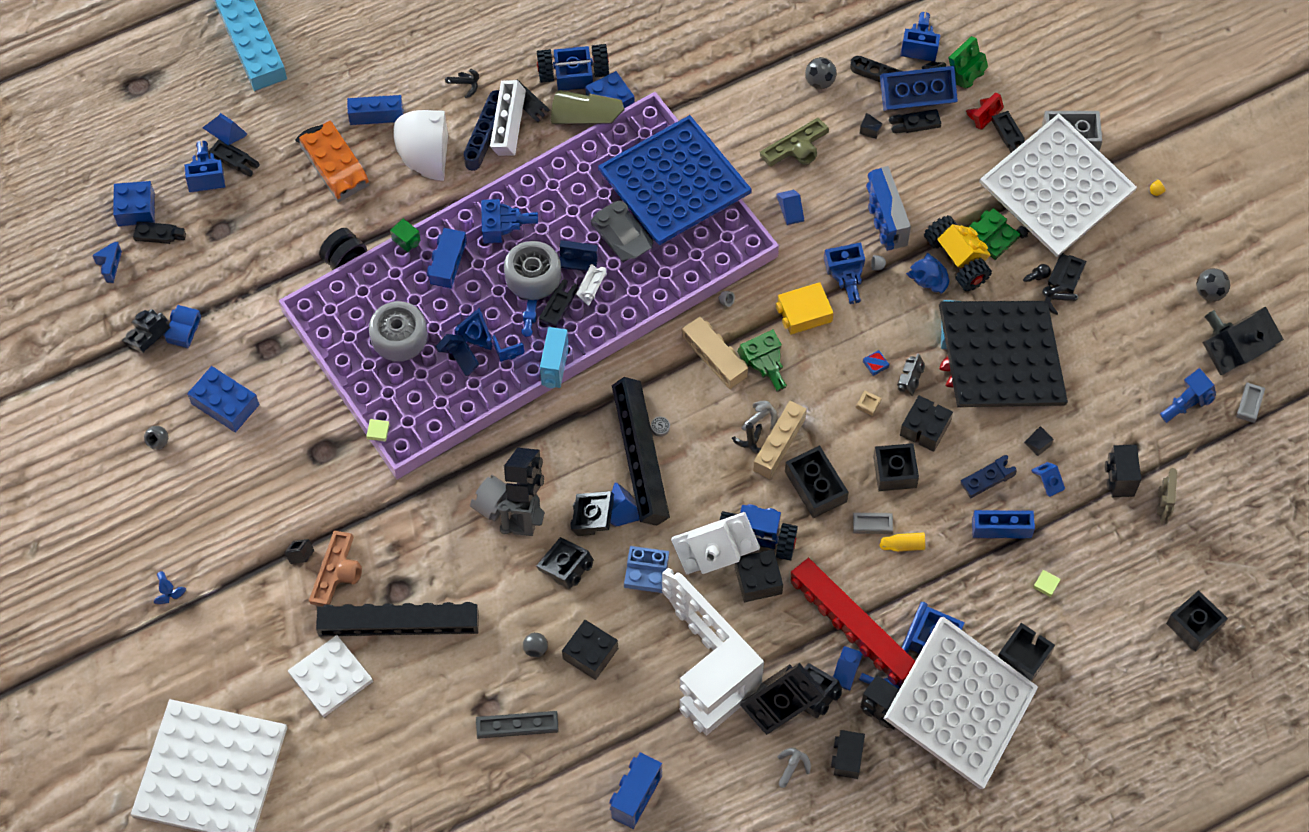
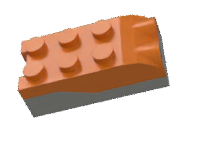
(334, 161)

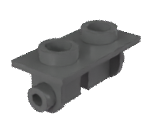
(914, 367)

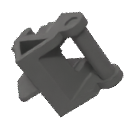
(523, 518)

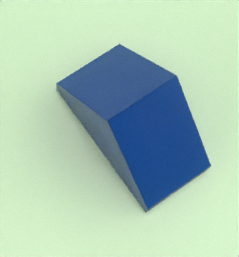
(791, 206)

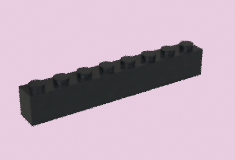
(640, 451)
(397, 619)

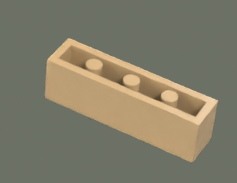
(715, 352)
(779, 439)

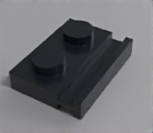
(1067, 272)

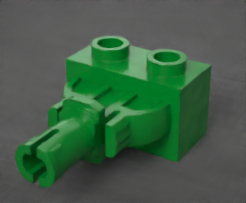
(764, 356)

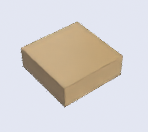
(868, 403)

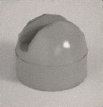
(878, 262)
(726, 295)

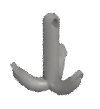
(762, 410)
(793, 761)

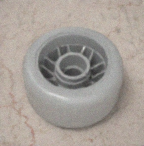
(532, 270)
(398, 331)

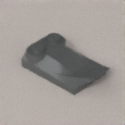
(621, 231)

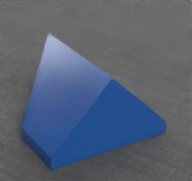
(225, 129)
(475, 330)
(624, 507)

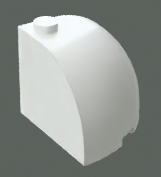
(422, 142)

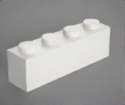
(508, 118)

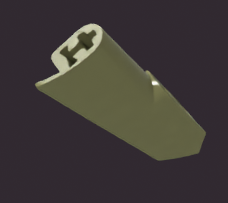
(584, 109)

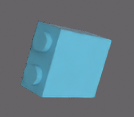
(554, 357)

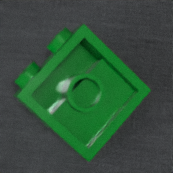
(968, 63)
(995, 232)

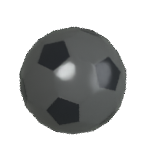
(820, 73)
(1213, 284)

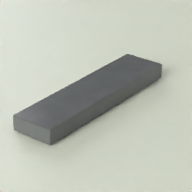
(517, 724)

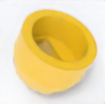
(1157, 188)

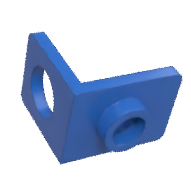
(508, 353)
(1050, 477)

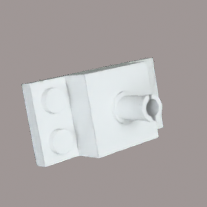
(715, 544)

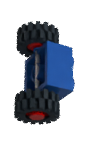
(573, 66)
(766, 529)

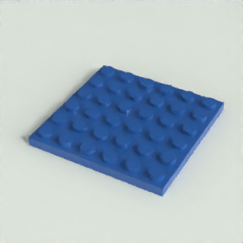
(674, 179)

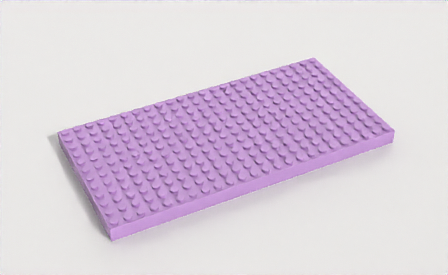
(429, 396)

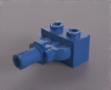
(920, 42)
(204, 172)
(502, 219)
(846, 266)
(1198, 390)

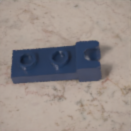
(988, 477)

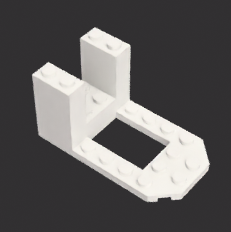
(723, 677)

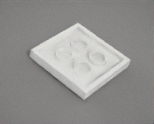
(330, 676)

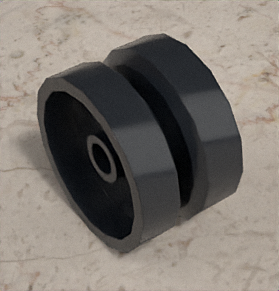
(341, 248)

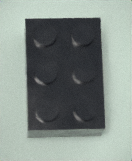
(816, 481)

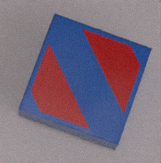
(876, 363)

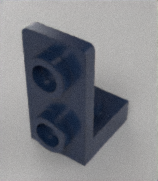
(460, 350)

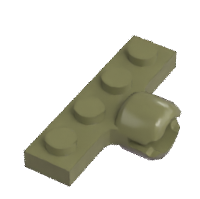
(796, 144)

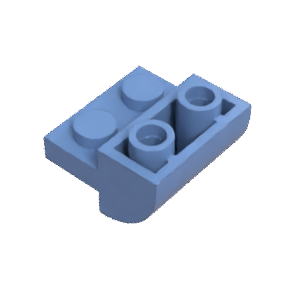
(645, 569)

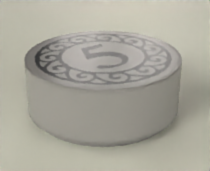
(660, 426)

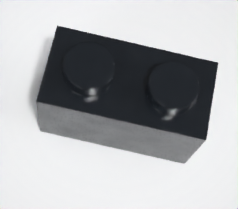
(849, 754)

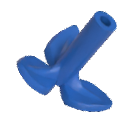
(166, 589)

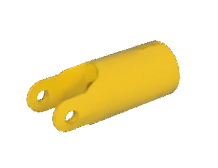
(904, 542)

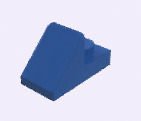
(109, 259)
(847, 667)

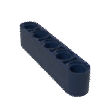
(481, 137)

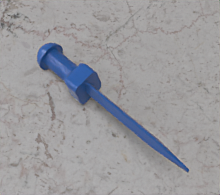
(529, 318)

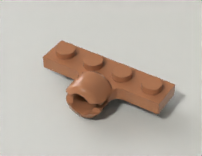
(335, 569)

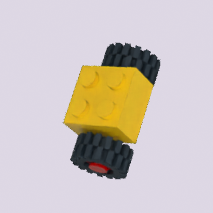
(963, 248)

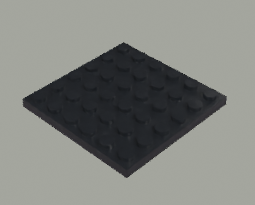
(1002, 353)

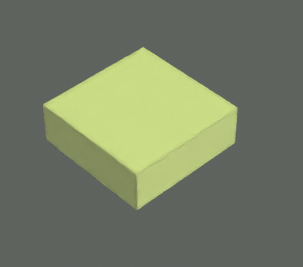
(378, 430)
(1046, 583)

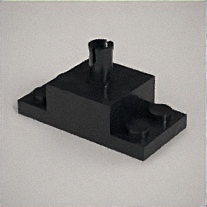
(1243, 341)
(782, 697)

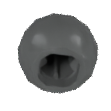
(156, 437)
(535, 644)

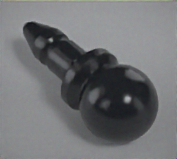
(1041, 272)

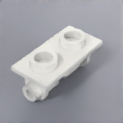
(591, 283)

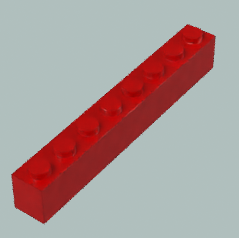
(853, 621)

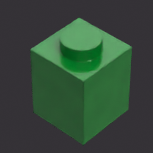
(405, 235)

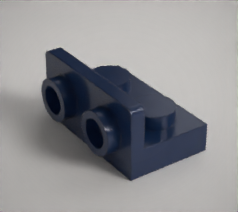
(578, 255)

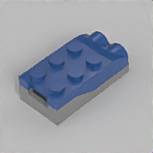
(887, 209)

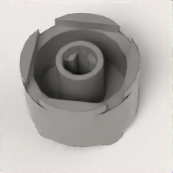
(489, 495)

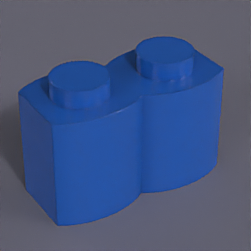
(182, 326)

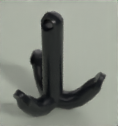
(465, 78)
(1053, 294)
(752, 438)

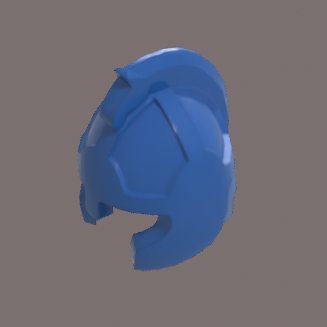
(930, 274)

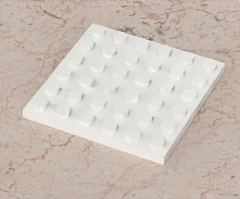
(1057, 185)
(961, 703)
(209, 769)

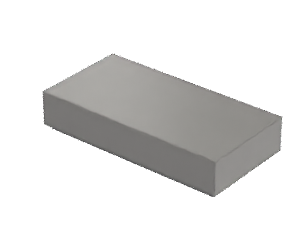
(1250, 402)
(873, 523)

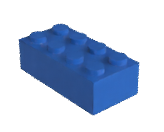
(918, 88)

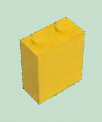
(804, 308)

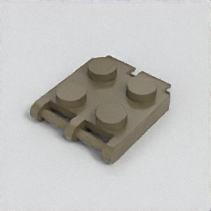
(1167, 493)

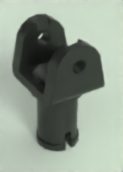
(1216, 322)

